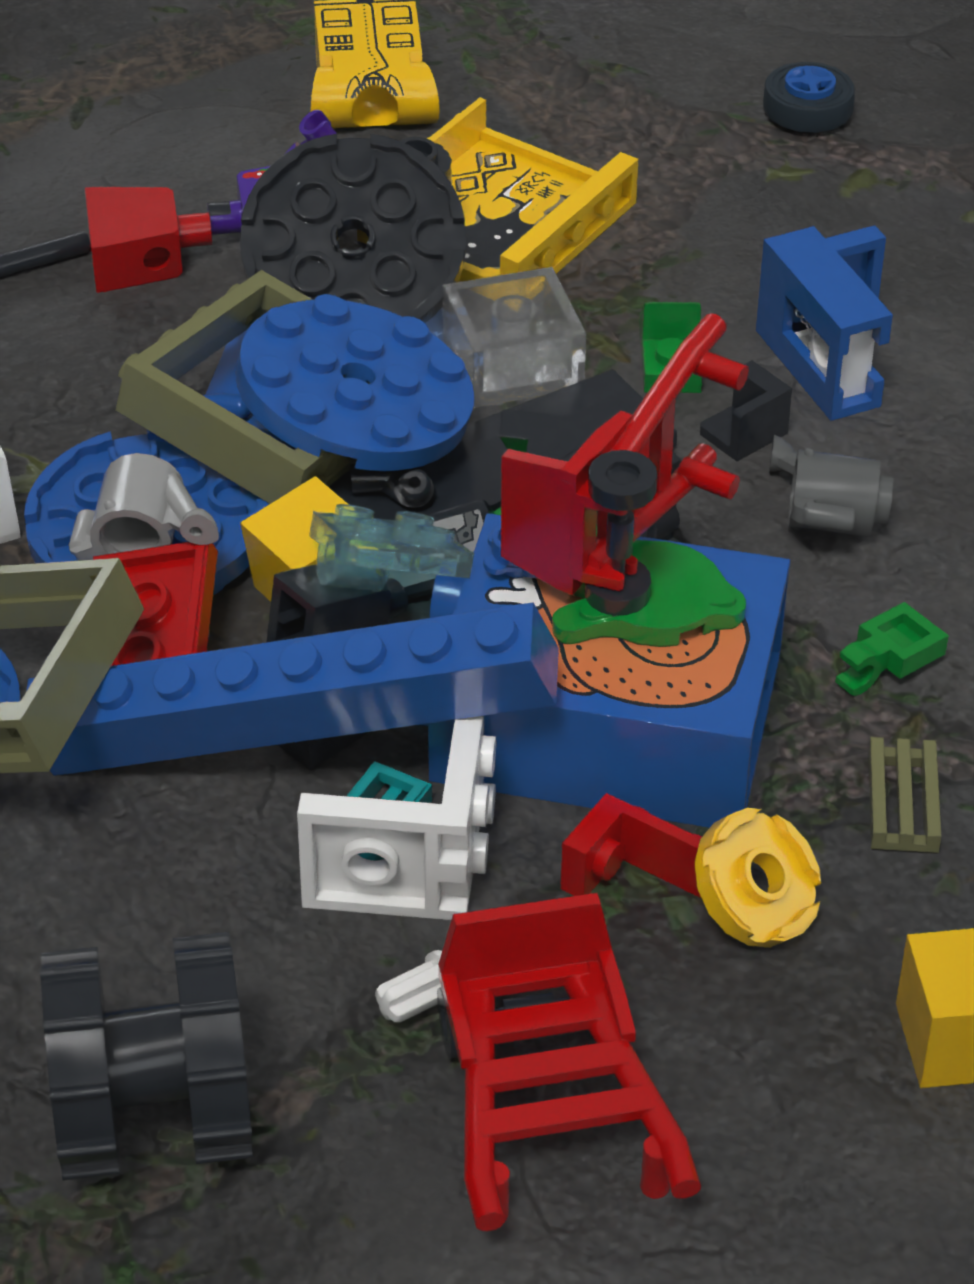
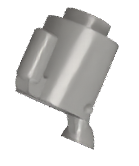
(140, 509)

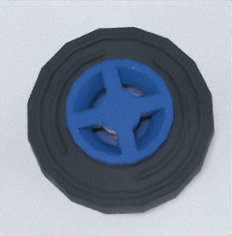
(808, 97)

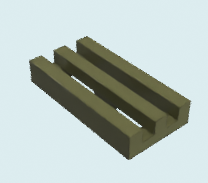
(904, 758)

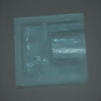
(363, 549)

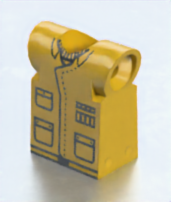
(371, 65)

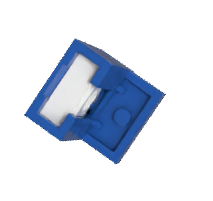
(825, 314)

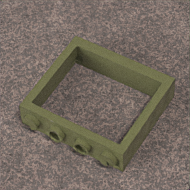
(202, 427)
(99, 614)

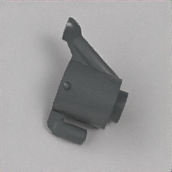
(833, 490)

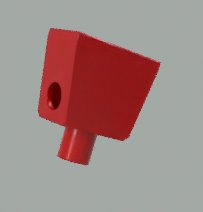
(139, 235)

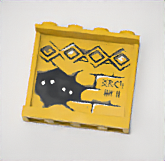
(526, 203)

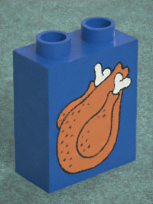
(629, 718)

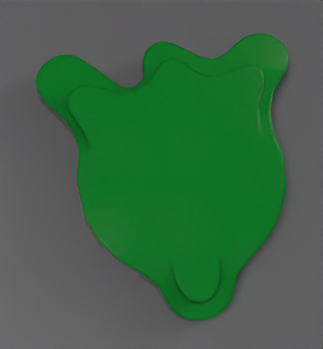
(684, 595)

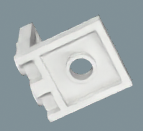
(424, 846)

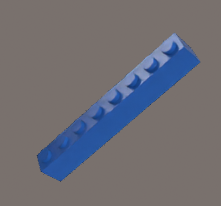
(316, 688)

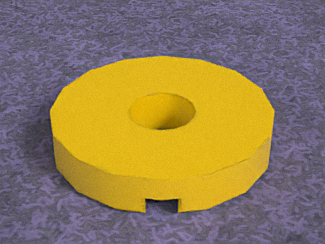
(728, 885)

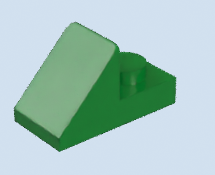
(662, 331)

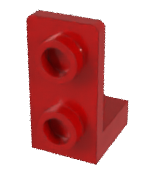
(627, 833)

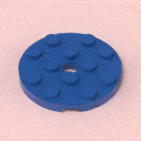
(297, 390)
(75, 483)

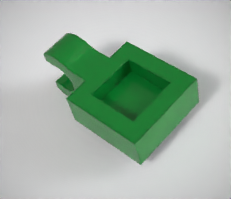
(892, 641)

